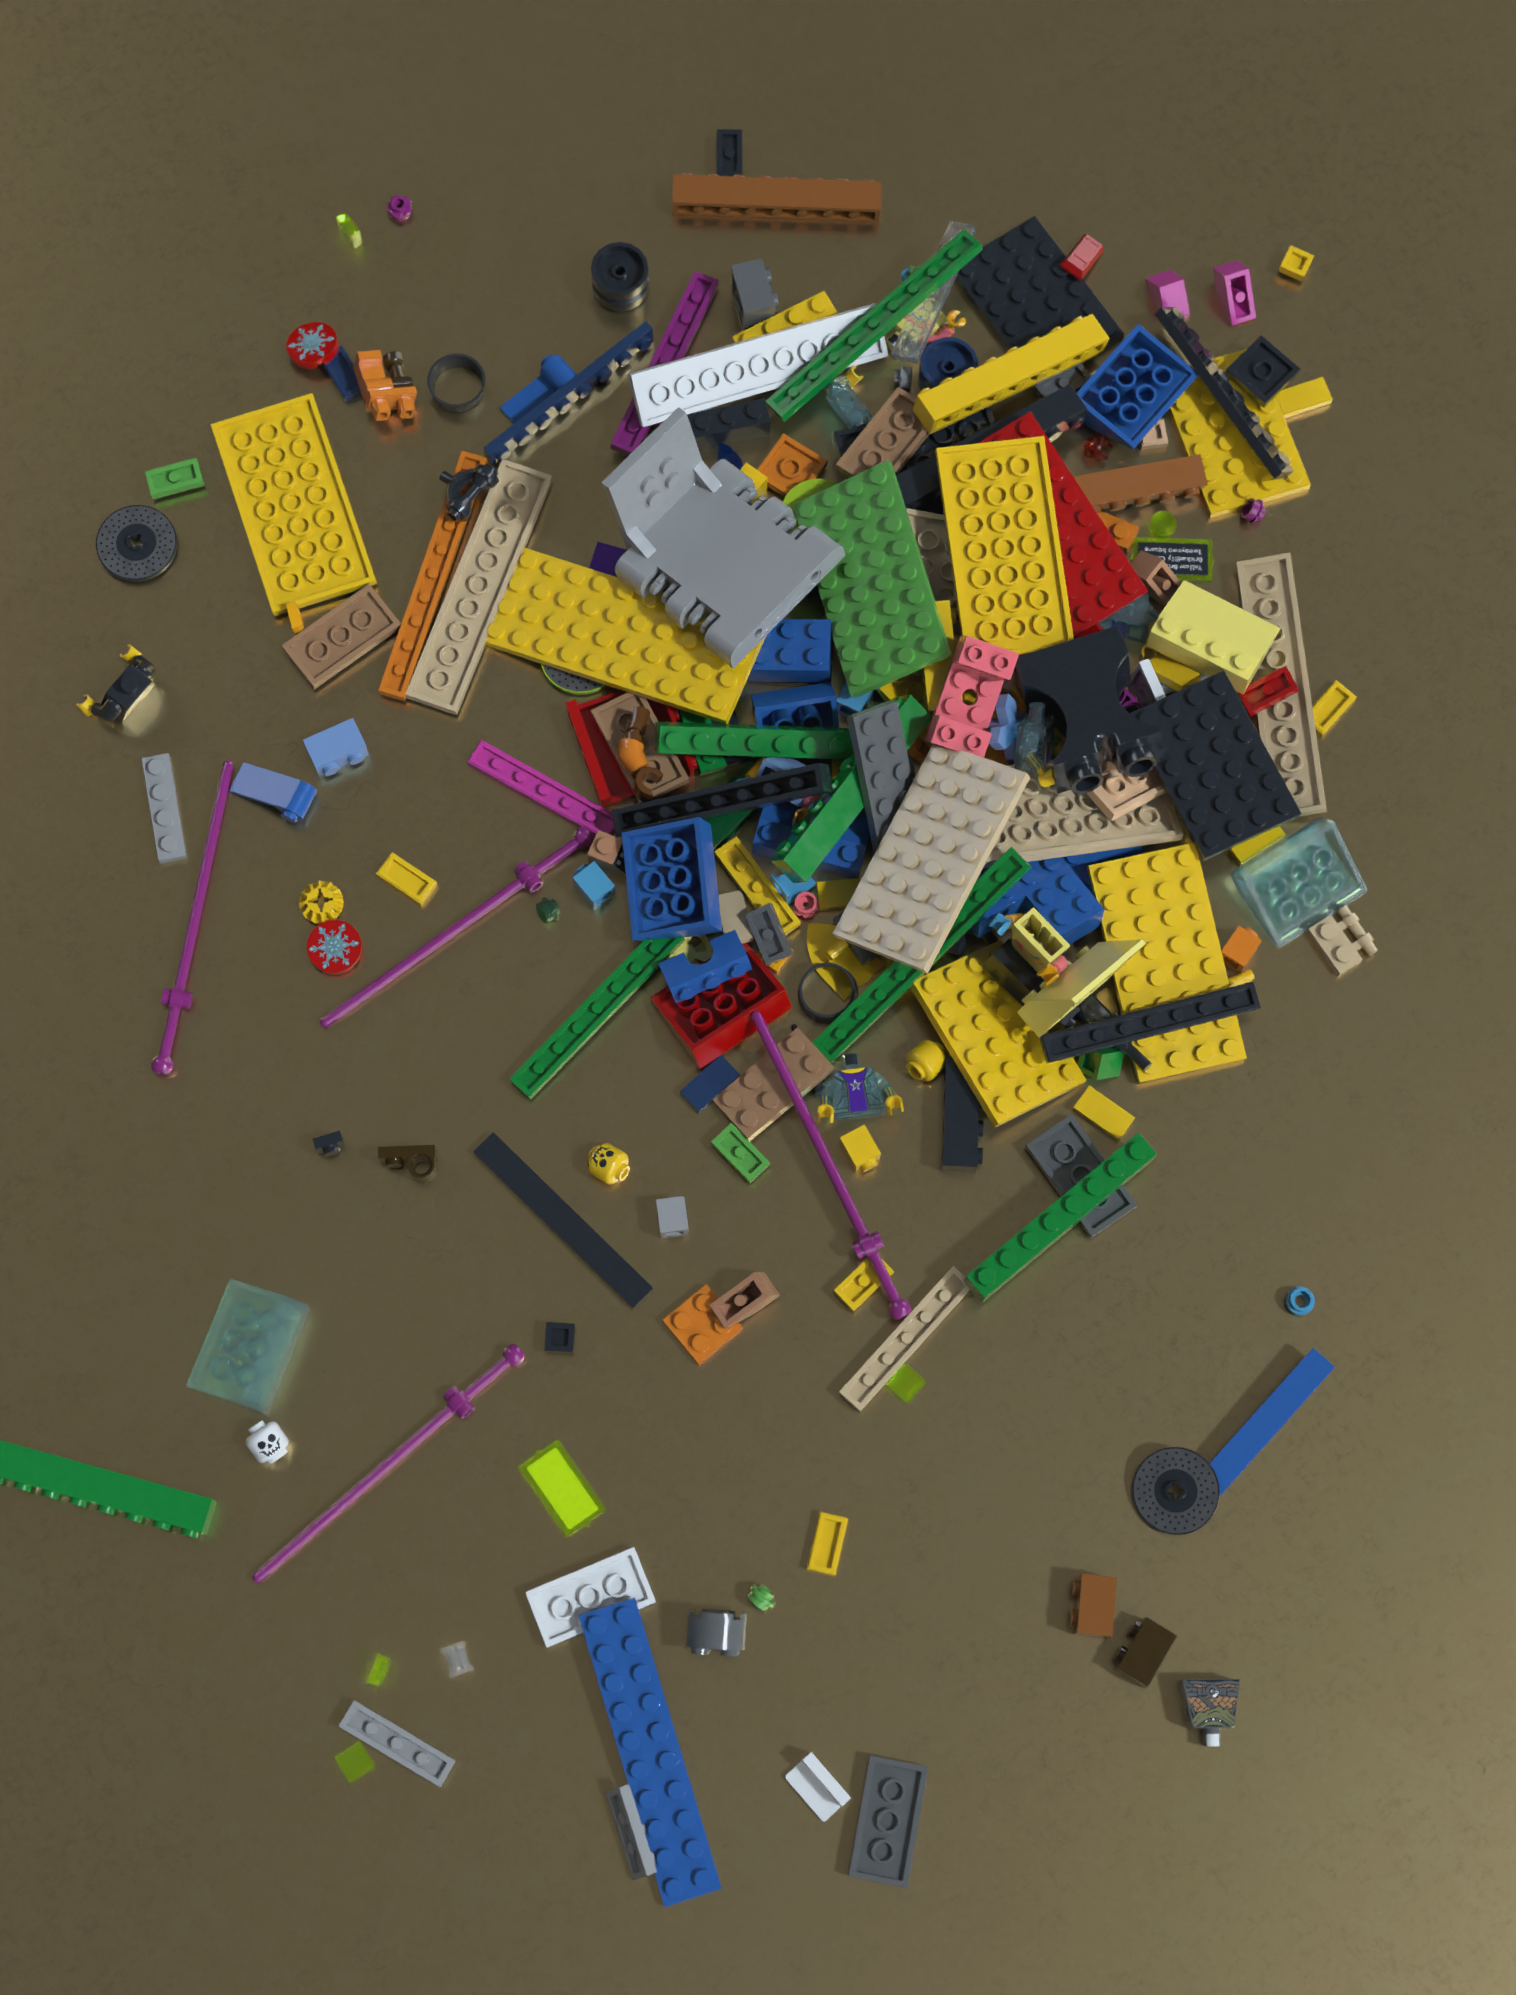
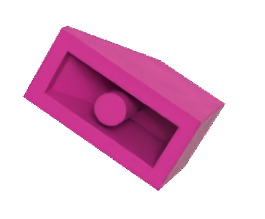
(1235, 291)

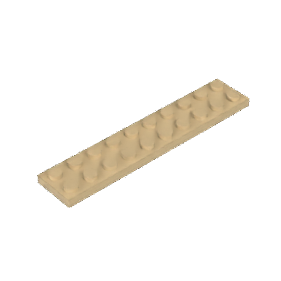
(478, 587)
(1289, 725)

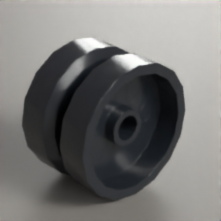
(620, 276)

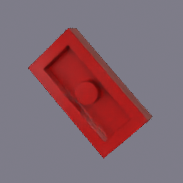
(1268, 691)

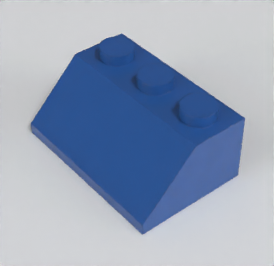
(797, 706)

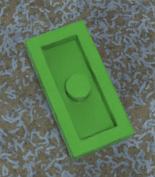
(174, 478)
(740, 1153)

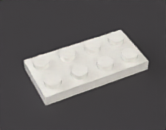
(585, 1590)

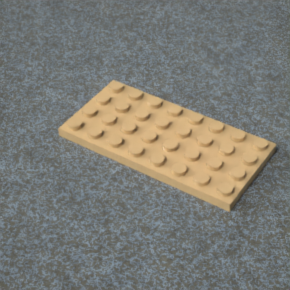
(1072, 824)
(931, 856)

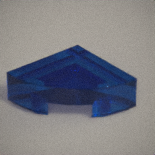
(730, 455)

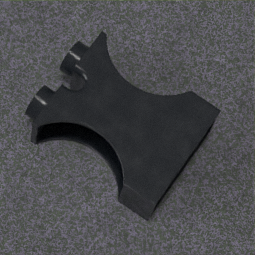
(1082, 690)

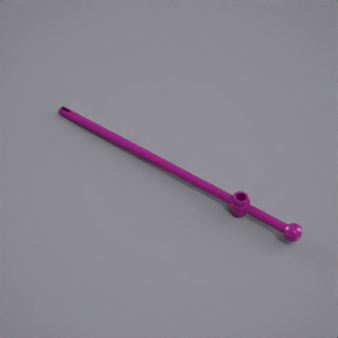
(527, 877)
(177, 997)
(868, 1243)
(457, 1403)

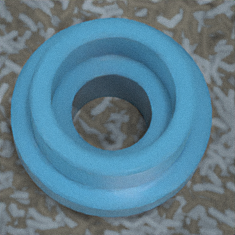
(1308, 1297)

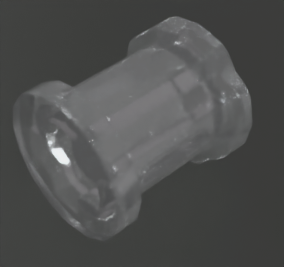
(457, 1659)

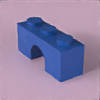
(727, 962)

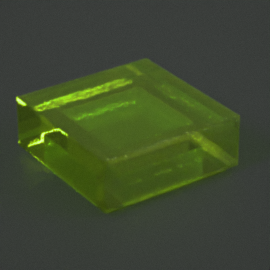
(349, 229)
(906, 1383)
(379, 1670)
(355, 1762)

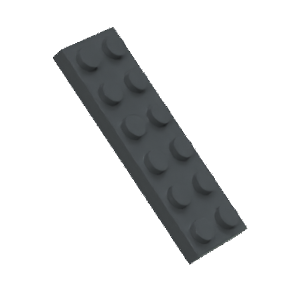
(880, 764)

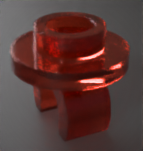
(1094, 445)

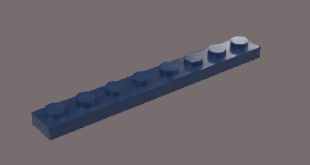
(562, 399)

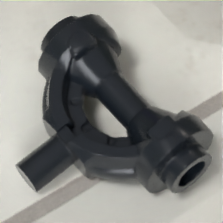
(460, 506)

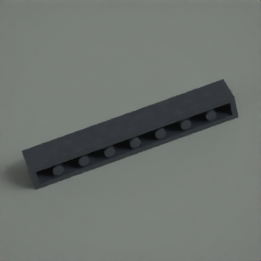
(1053, 413)
(726, 798)

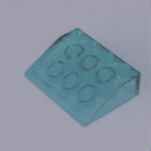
(1300, 881)
(248, 1346)

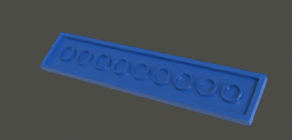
(650, 1751)

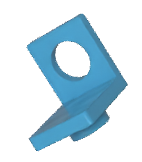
(788, 889)

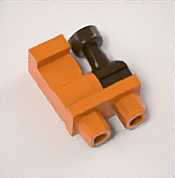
(384, 393)

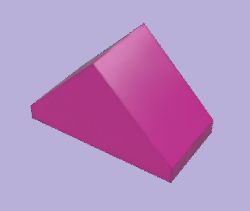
(1169, 291)

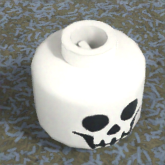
(267, 1442)

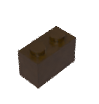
(1144, 1652)

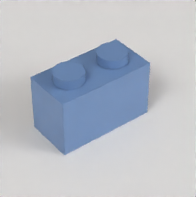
(336, 748)

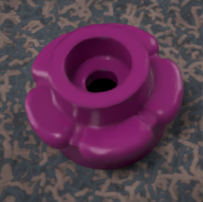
(399, 213)
(1253, 511)

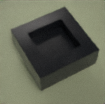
(329, 1144)
(559, 1337)

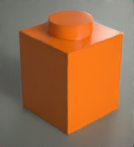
(1240, 948)

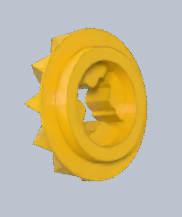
(331, 908)

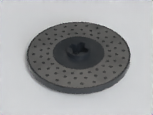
(130, 525)
(1192, 1474)

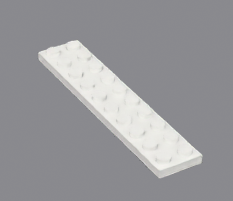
(740, 368)

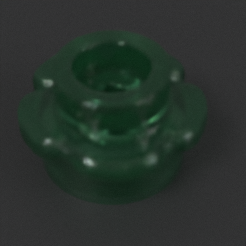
(548, 910)

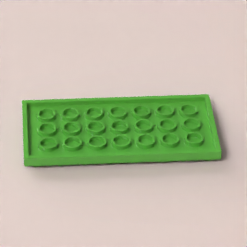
(880, 590)

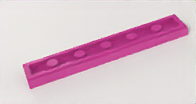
(540, 789)

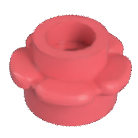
(810, 899)

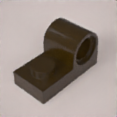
(412, 1155)

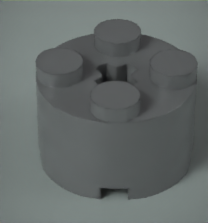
(716, 1631)

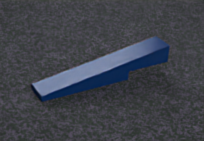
(1270, 1417)

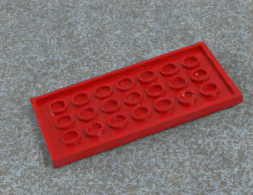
(1094, 565)

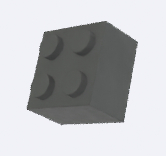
(753, 293)

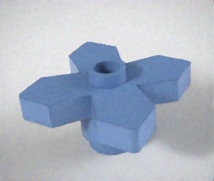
(1005, 727)

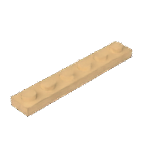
(905, 1339)

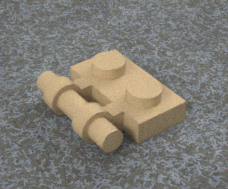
(1335, 945)

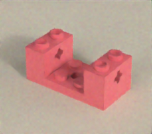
(974, 667)

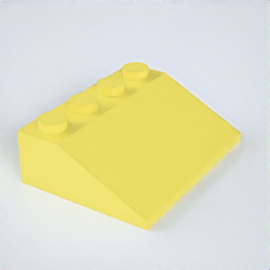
(1212, 635)
(1076, 983)

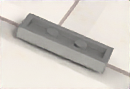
(631, 1832)

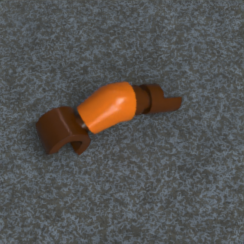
(632, 754)

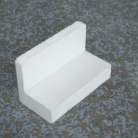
(817, 1787)

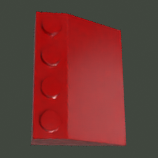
(723, 1015)

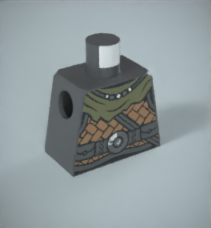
(1210, 1706)

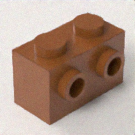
(1094, 1605)

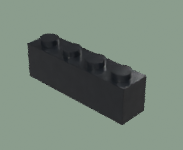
(730, 424)
(960, 1123)

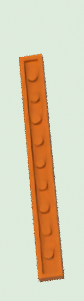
(426, 594)

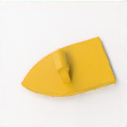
(826, 948)

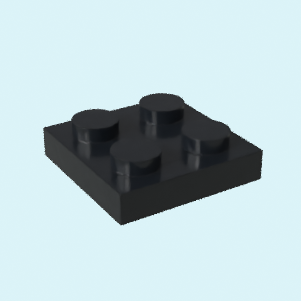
(1262, 371)

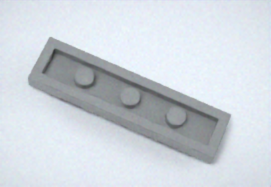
(164, 808)
(397, 1743)

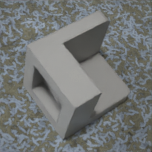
(672, 1216)

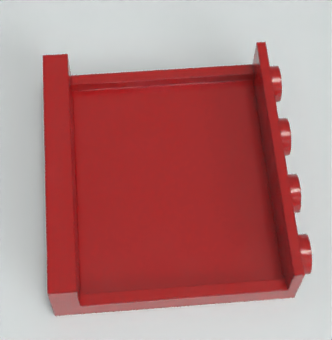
(602, 767)

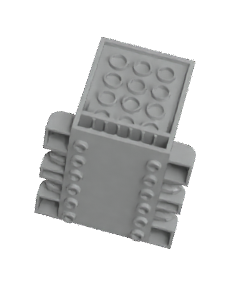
(708, 543)

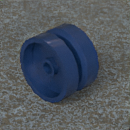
(945, 359)

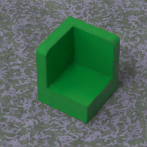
(1101, 1063)

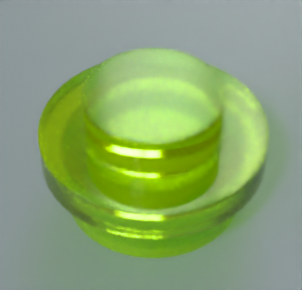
(1163, 524)

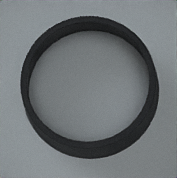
(450, 361)
(828, 1019)

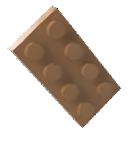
(890, 435)
(341, 636)
(612, 721)
(759, 1093)

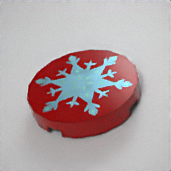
(312, 345)
(334, 947)

